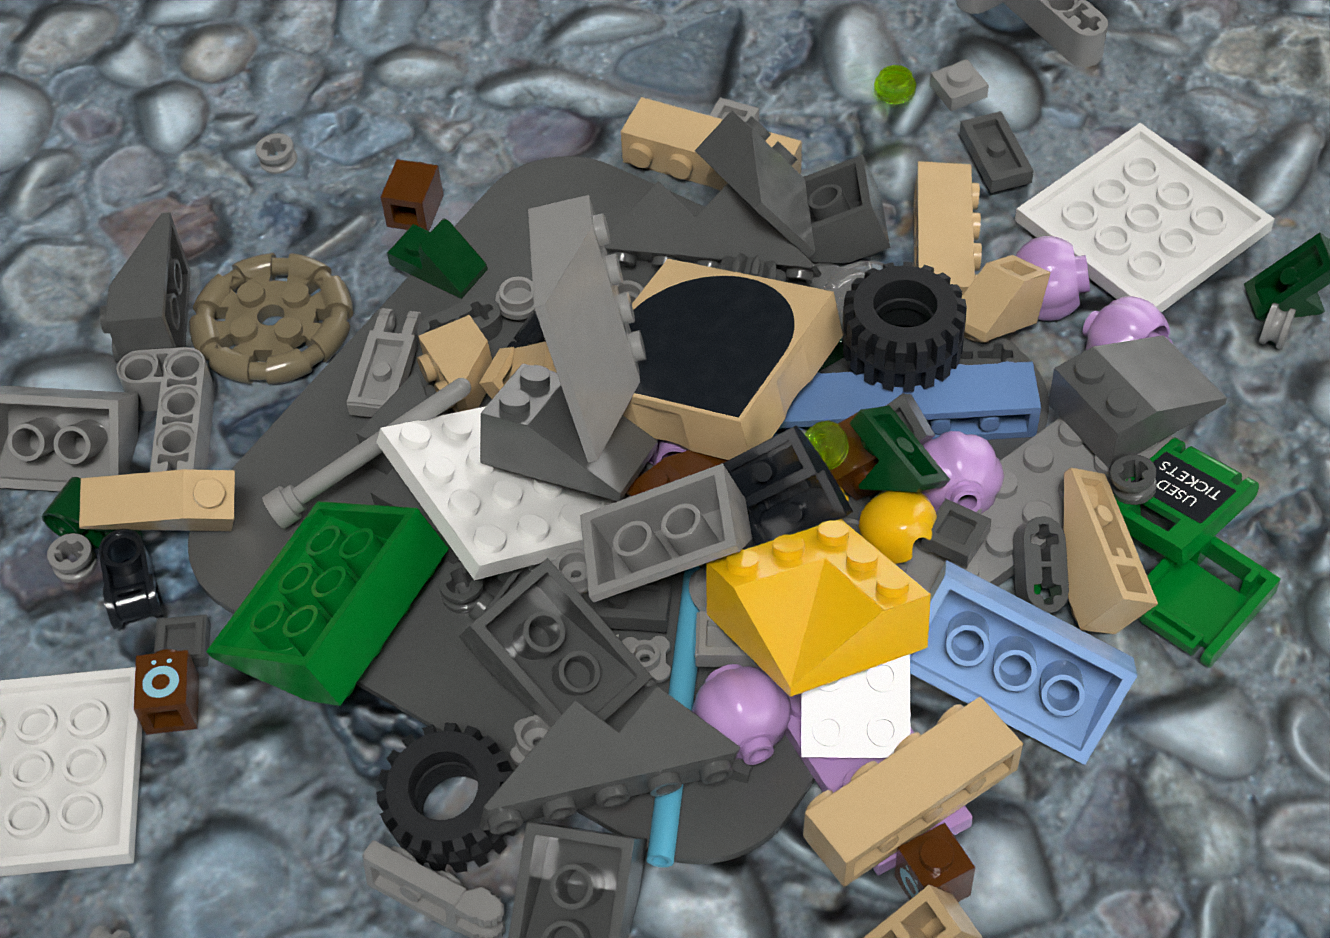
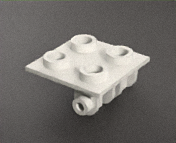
(858, 714)

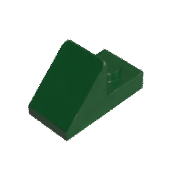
(438, 258)
(1293, 280)
(901, 457)

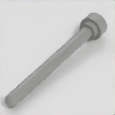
(288, 502)

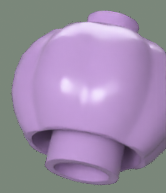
(1067, 275)
(1125, 321)
(970, 466)
(745, 709)

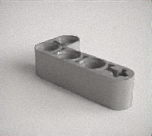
(1067, 25)
(182, 393)

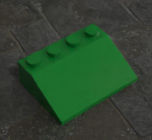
(331, 599)

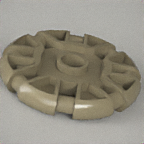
(262, 298)

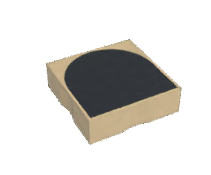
(725, 355)

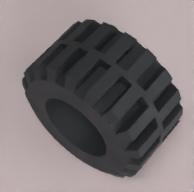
(902, 354)
(418, 771)

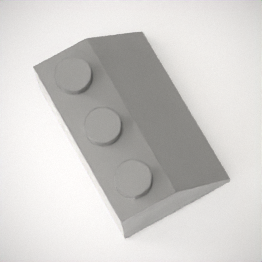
(64, 435)
(663, 532)

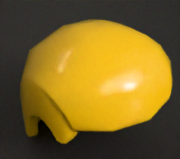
(896, 521)

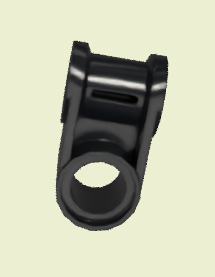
(130, 586)

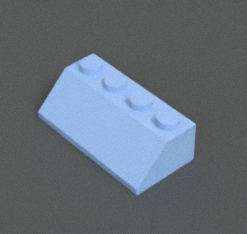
(1022, 663)

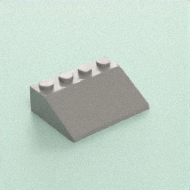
(584, 317)

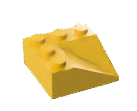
(817, 606)

